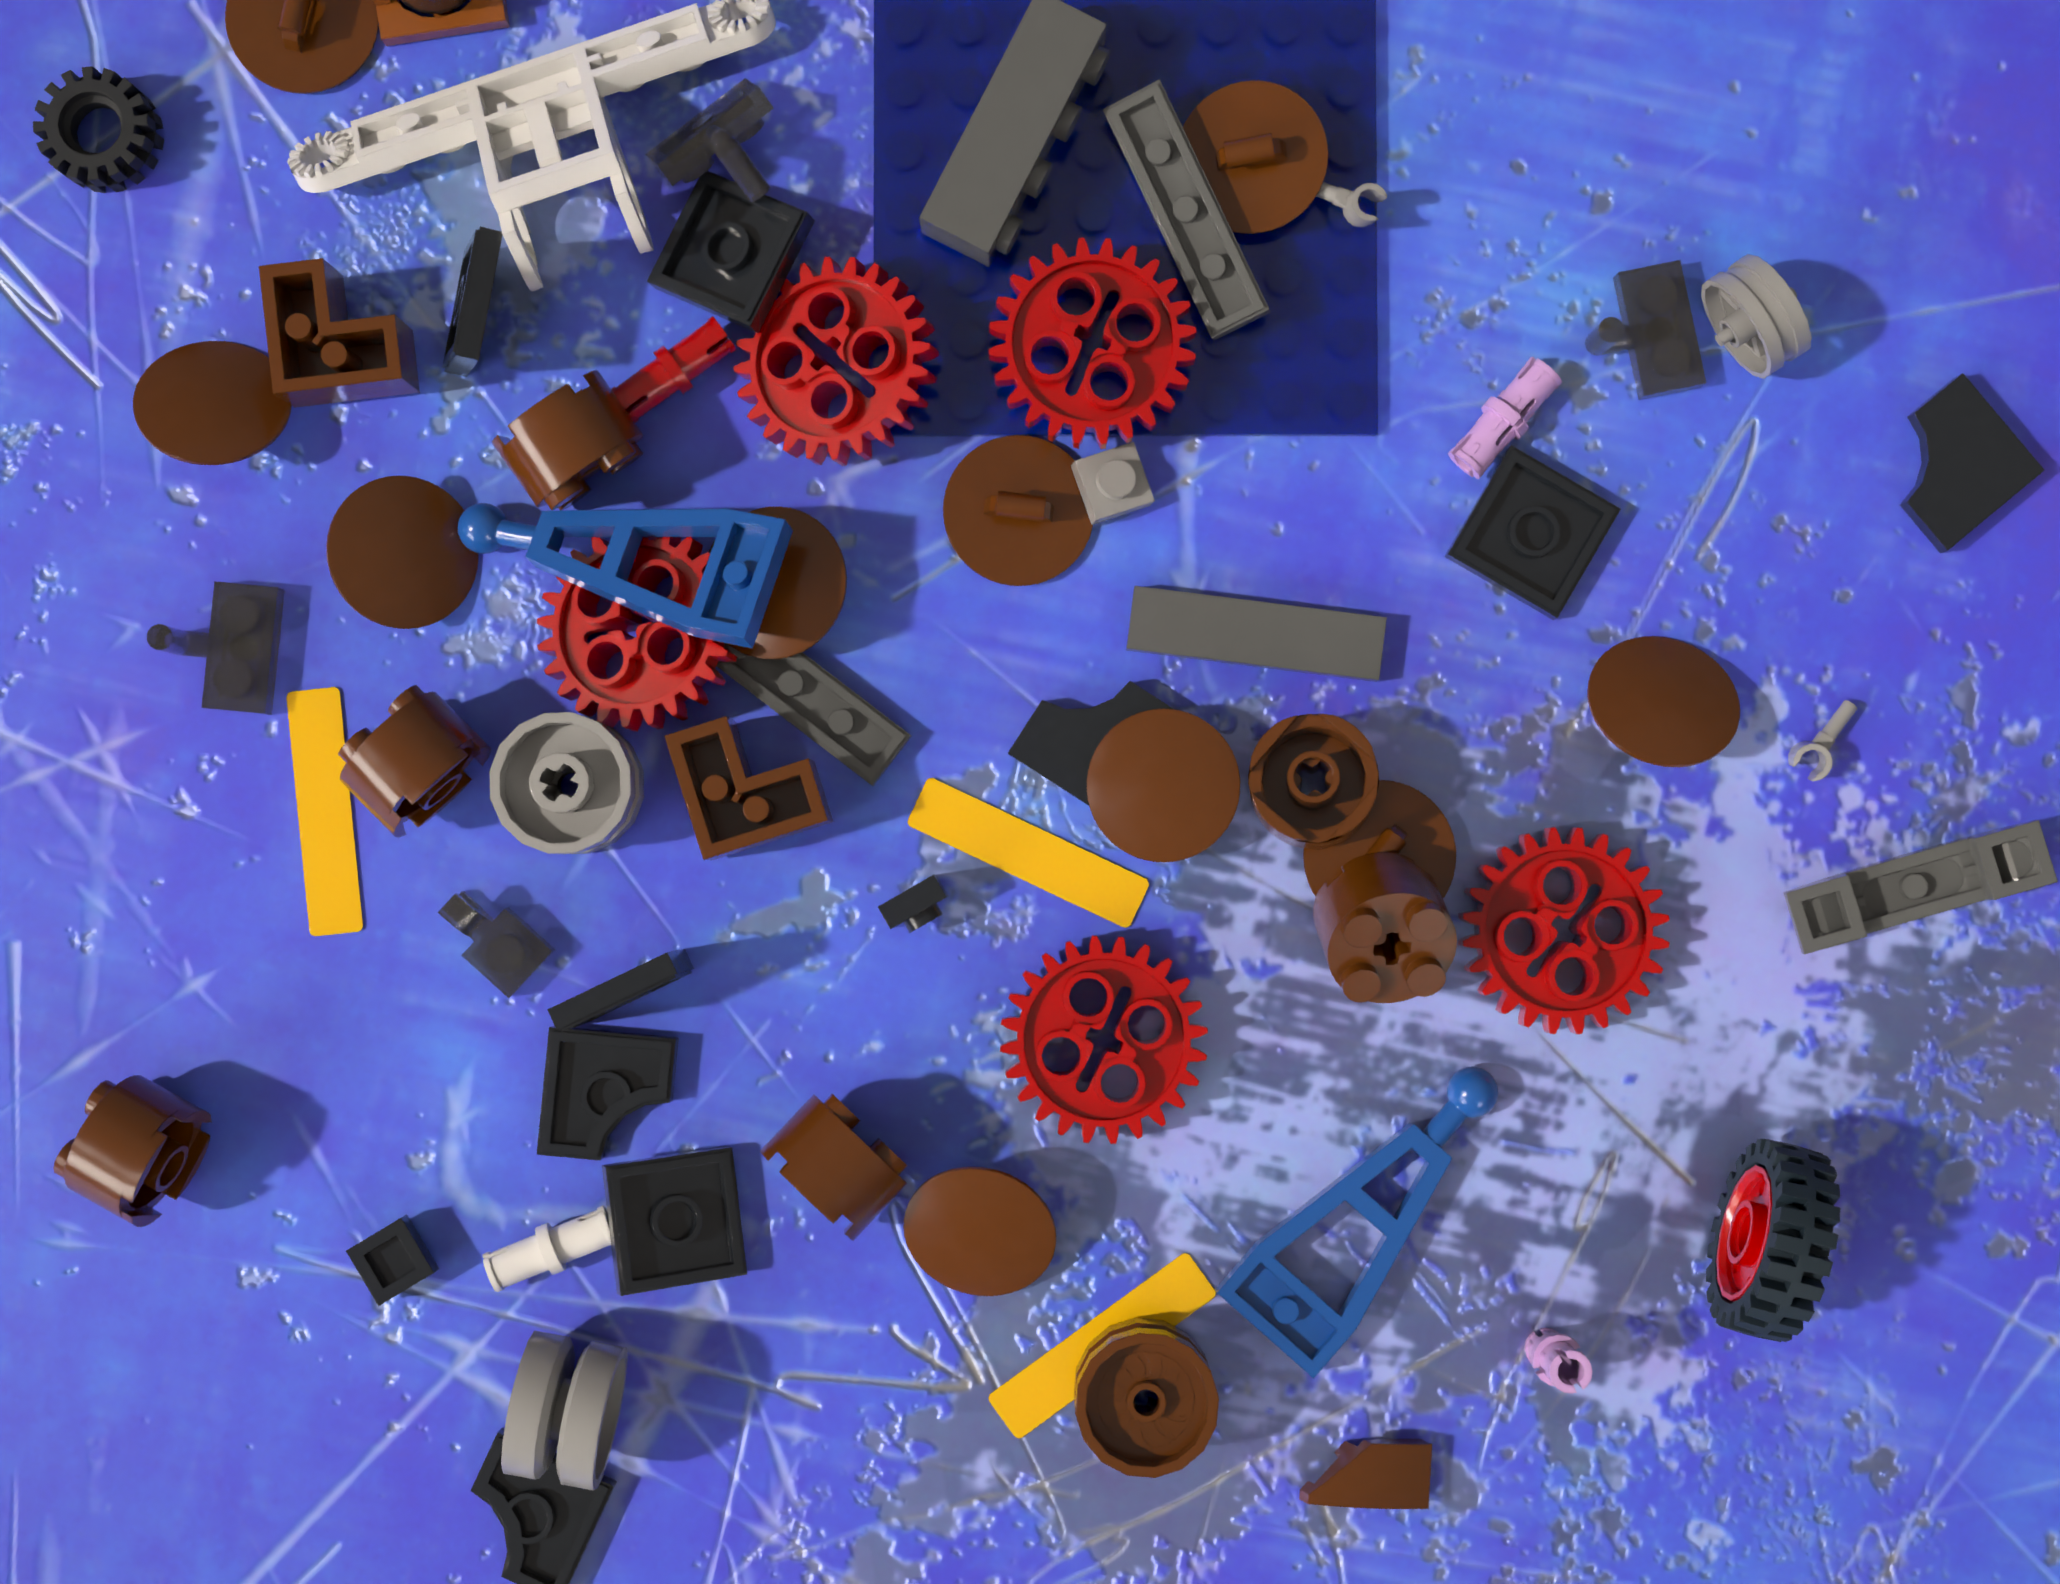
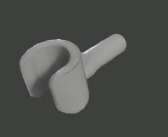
(1349, 201)
(1823, 742)

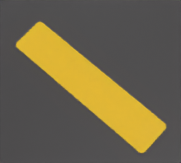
(324, 812)
(1028, 852)
(1050, 1380)

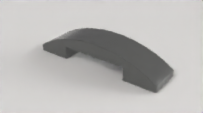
(1920, 885)

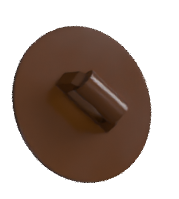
(302, 42)
(1259, 153)
(209, 403)
(1016, 511)
(400, 552)
(806, 591)
(1663, 701)
(1163, 785)
(1399, 823)
(979, 1231)

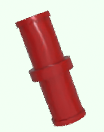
(674, 369)

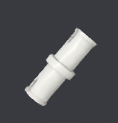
(548, 1249)

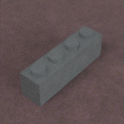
(1014, 130)

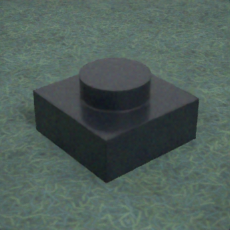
(916, 905)
(392, 1260)

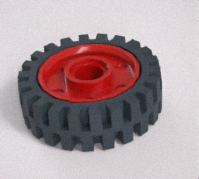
(1773, 1240)

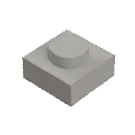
(1112, 483)

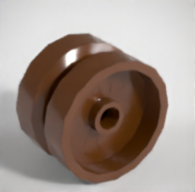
(1167, 1430)

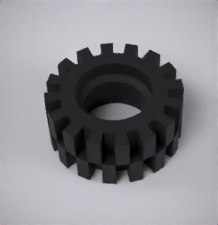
(70, 107)

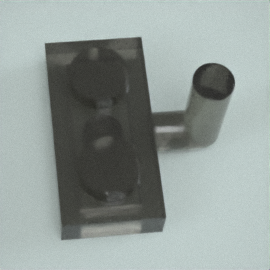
(720, 132)
(1654, 330)
(238, 648)

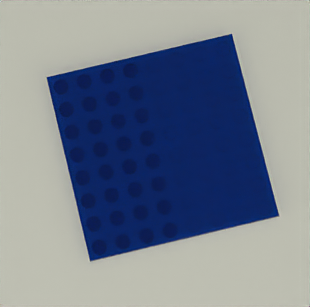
(1285, 374)

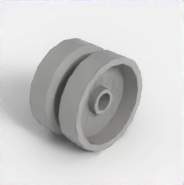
(530, 774)
(564, 1410)

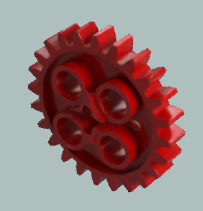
(872, 316)
(1039, 322)
(645, 681)
(1607, 968)
(1157, 1062)

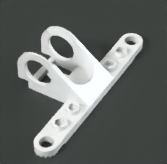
(533, 109)

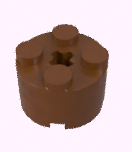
(569, 441)
(1309, 745)
(411, 760)
(1385, 929)
(134, 1148)
(835, 1165)

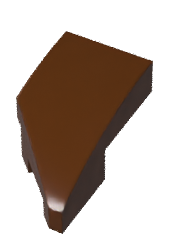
(1375, 1476)

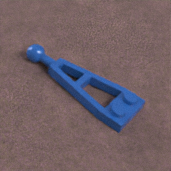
(733, 585)
(1289, 1309)

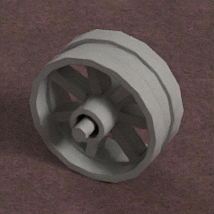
(1756, 316)

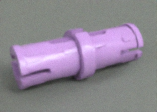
(1505, 417)
(1558, 1360)

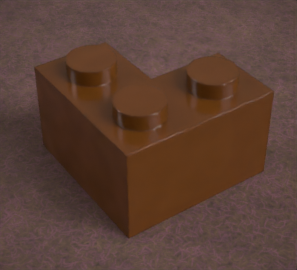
(321, 353)
(729, 804)

